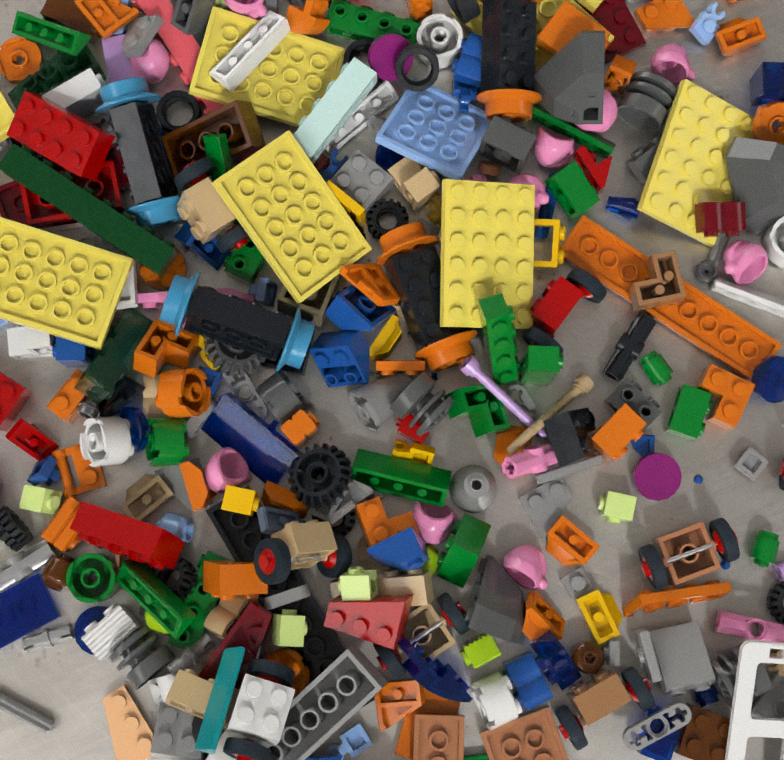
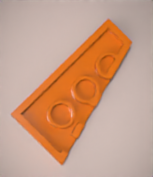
(676, 597)

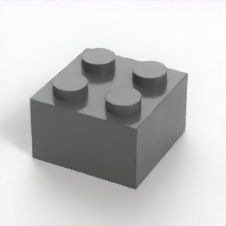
(507, 144)

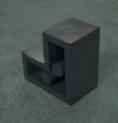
(570, 436)

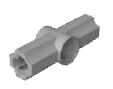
(25, 563)

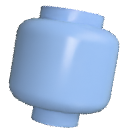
(177, 525)

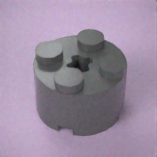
(281, 396)

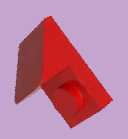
(595, 173)
(31, 440)

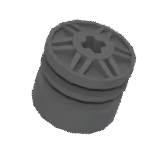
(646, 101)
(422, 404)
(141, 657)
(726, 674)

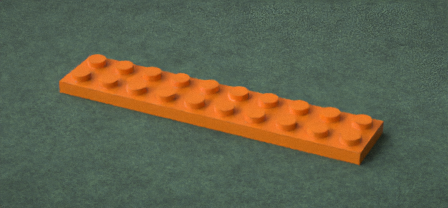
(694, 318)

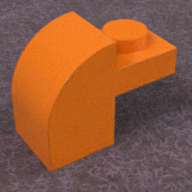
(308, 18)

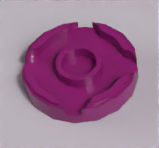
(383, 56)
(657, 476)

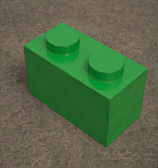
(572, 190)
(689, 412)

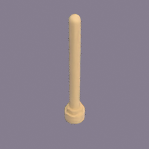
(581, 385)

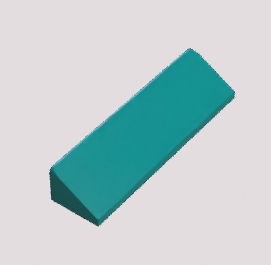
(219, 700)

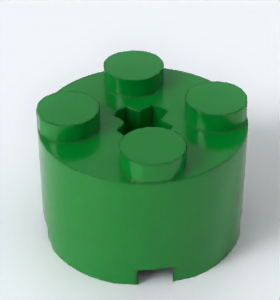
(166, 441)
(86, 589)

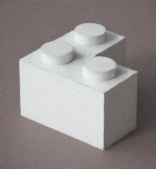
(29, 343)

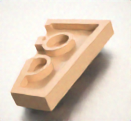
(128, 726)

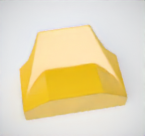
(386, 340)
(600, 615)

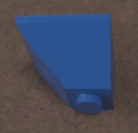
(356, 311)
(401, 551)

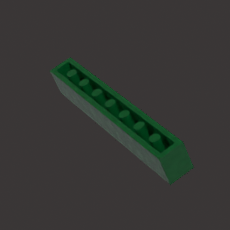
(88, 210)

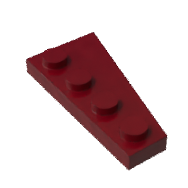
(246, 633)

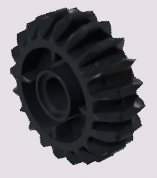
(330, 486)

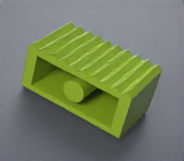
(479, 650)

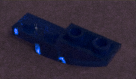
(433, 674)

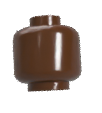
(55, 572)
(579, 653)

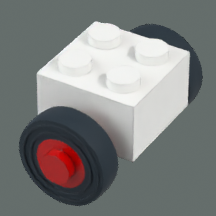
(260, 709)

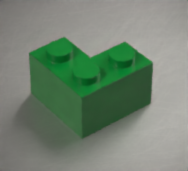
(484, 409)
(462, 550)

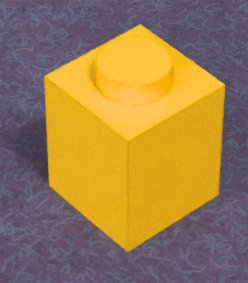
(240, 500)

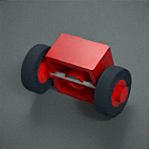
(558, 302)

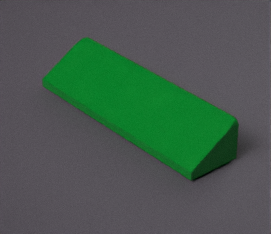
(49, 33)
(587, 138)
(218, 151)
(155, 597)

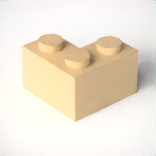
(414, 182)

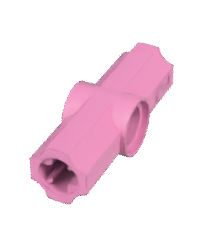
(532, 460)
(739, 626)

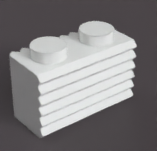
(110, 631)

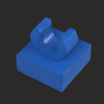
(44, 472)

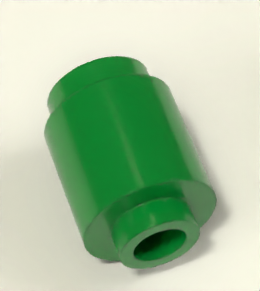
(656, 368)
(765, 548)

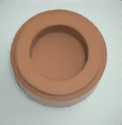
(489, 168)

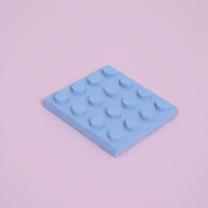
(434, 131)

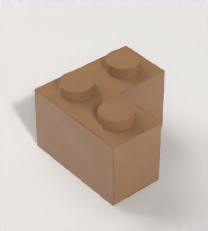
(664, 284)

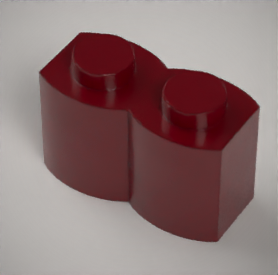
(720, 218)

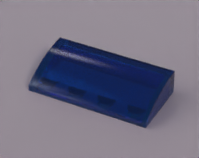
(262, 447)

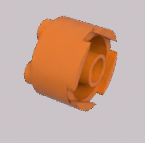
(183, 393)

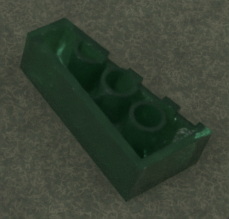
(56, 72)
(111, 361)

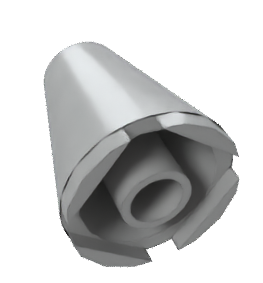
(375, 398)
(468, 498)

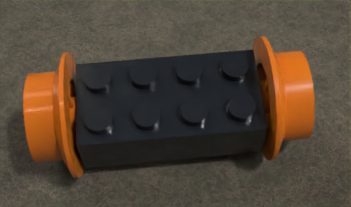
(508, 59)
(415, 275)

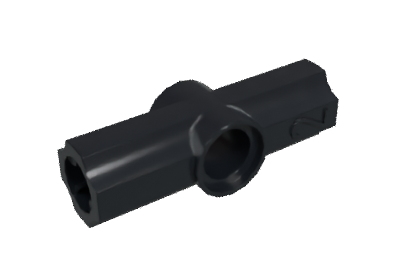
(629, 346)

